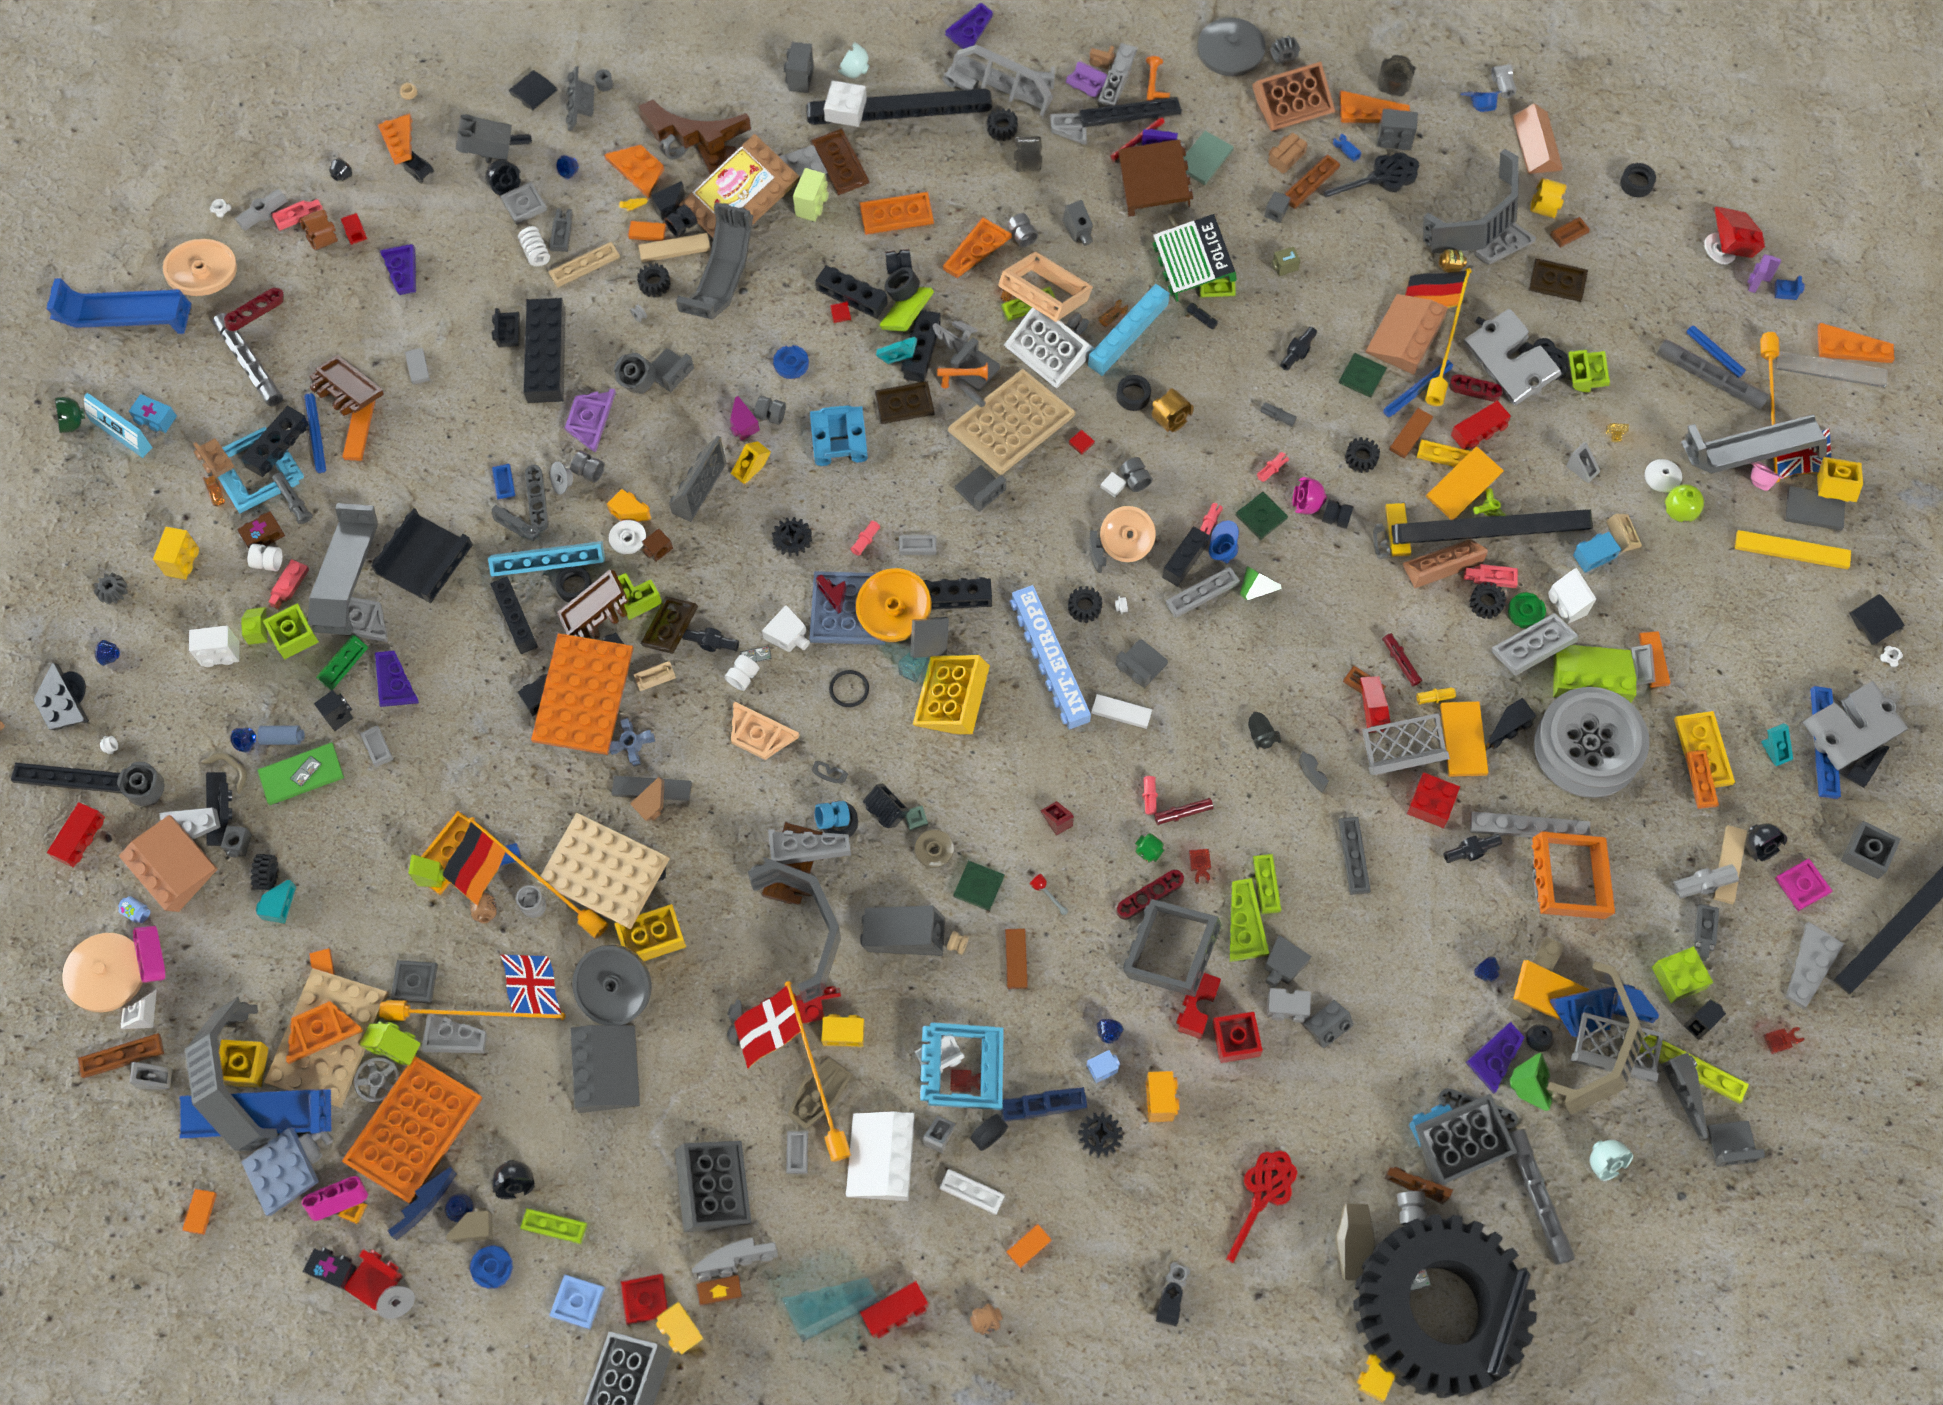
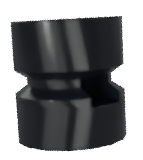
(681, 220)
(897, 260)
(1337, 514)

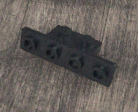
(217, 797)

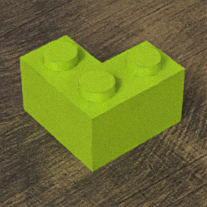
(641, 598)
(389, 1041)

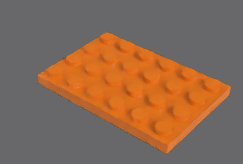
(582, 694)
(412, 1129)

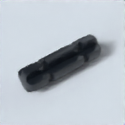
(1202, 316)

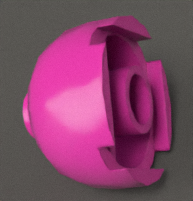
(1308, 496)

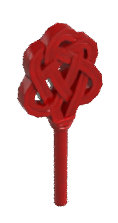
(1257, 1188)

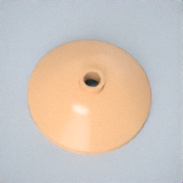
(1116, 529)

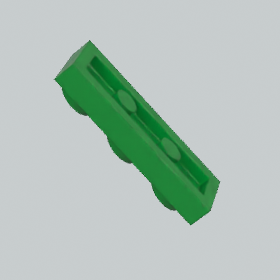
(342, 662)

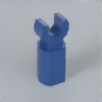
(1347, 148)

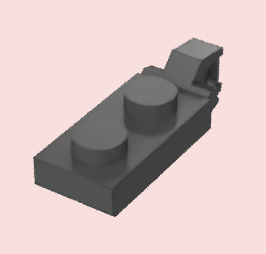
(514, 523)
(1706, 930)

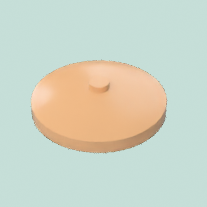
(200, 267)
(102, 973)

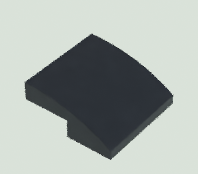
(533, 90)
(1876, 619)

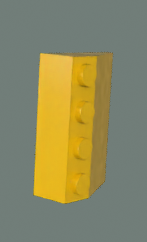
(952, 693)

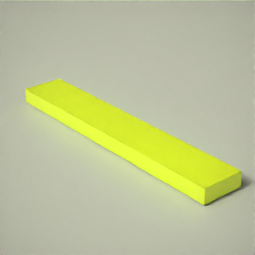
(1708, 1075)

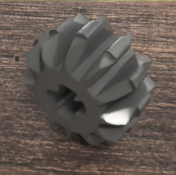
(1285, 49)
(110, 588)

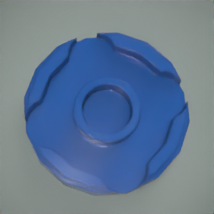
(791, 362)
(491, 1267)

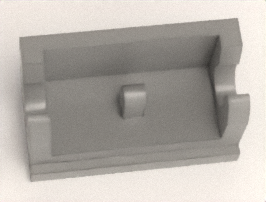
(1048, 78)

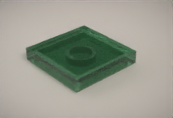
(1362, 375)
(1261, 515)
(979, 885)

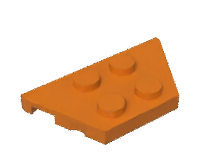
(637, 166)
(318, 1030)

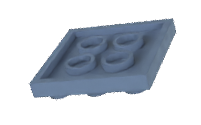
(280, 1171)

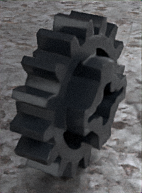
(799, 531)
(1109, 1135)

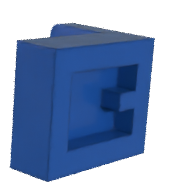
(1789, 289)

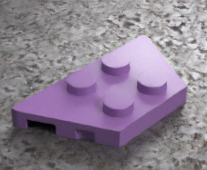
(589, 417)

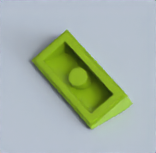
(1218, 288)

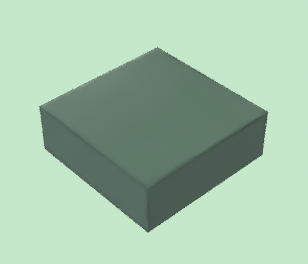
(916, 818)

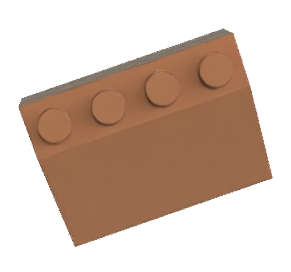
(1294, 96)
(1407, 332)
(168, 864)

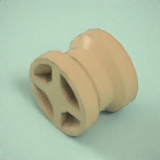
(957, 942)

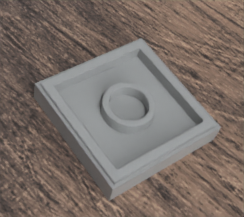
(523, 203)

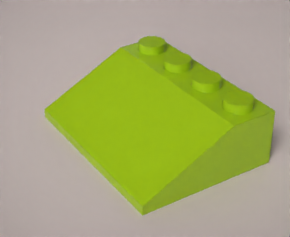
(1594, 667)

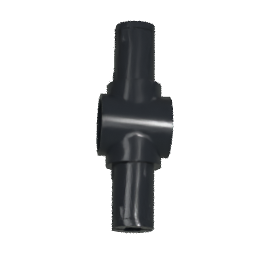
(1298, 348)
(711, 639)
(1472, 848)

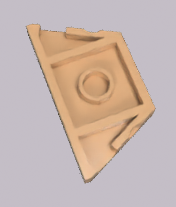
(758, 733)

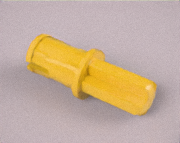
(1435, 695)

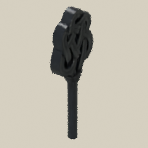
(1385, 174)
(1557, 355)

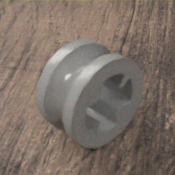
(638, 313)

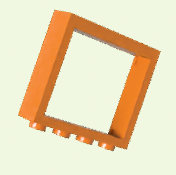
(1601, 876)

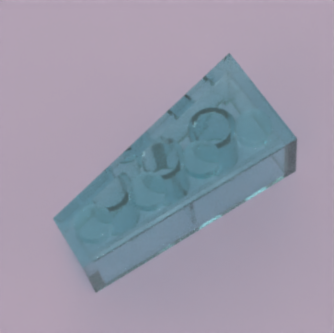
(828, 1307)

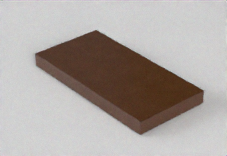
(840, 162)

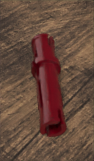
(1390, 641)
(1177, 813)

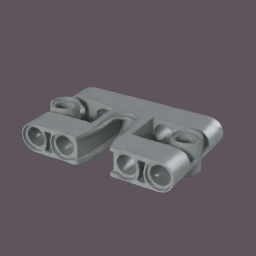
(1511, 374)
(1866, 726)

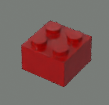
(1433, 800)
(1237, 1037)

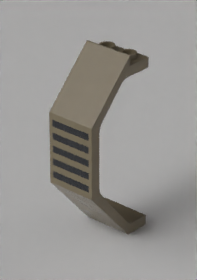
(1617, 1080)

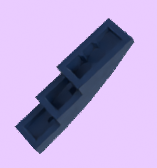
(1044, 1104)
(428, 1197)

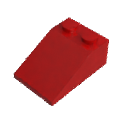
(1738, 233)

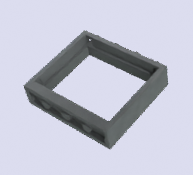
(1200, 960)

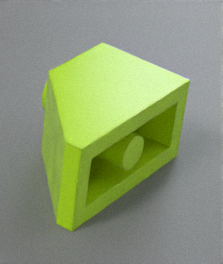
(253, 627)
(426, 872)

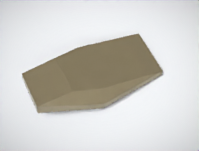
(807, 1104)
(1354, 1239)

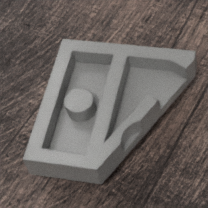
(1069, 127)

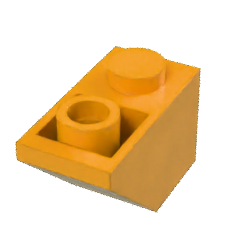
(626, 507)

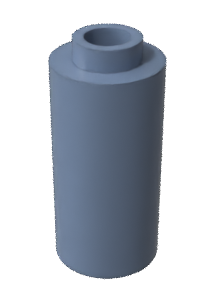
(280, 735)

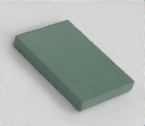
(1206, 157)

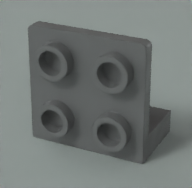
(981, 488)
(1733, 1144)

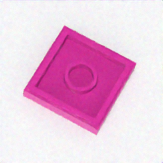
(1803, 884)

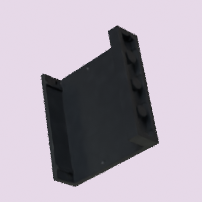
(421, 556)

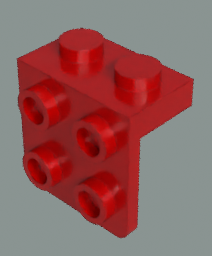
(372, 1278)

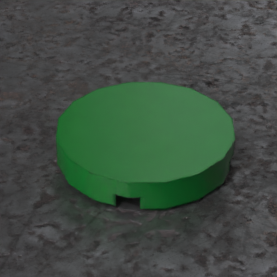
(1526, 610)

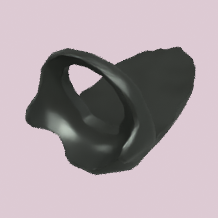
(1262, 731)

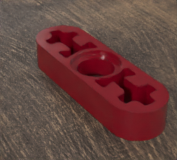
(1477, 394)

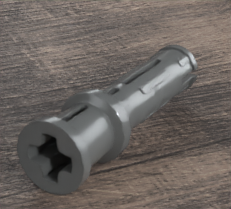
(295, 504)

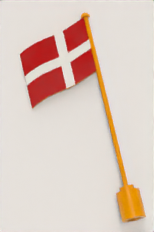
(771, 1027)

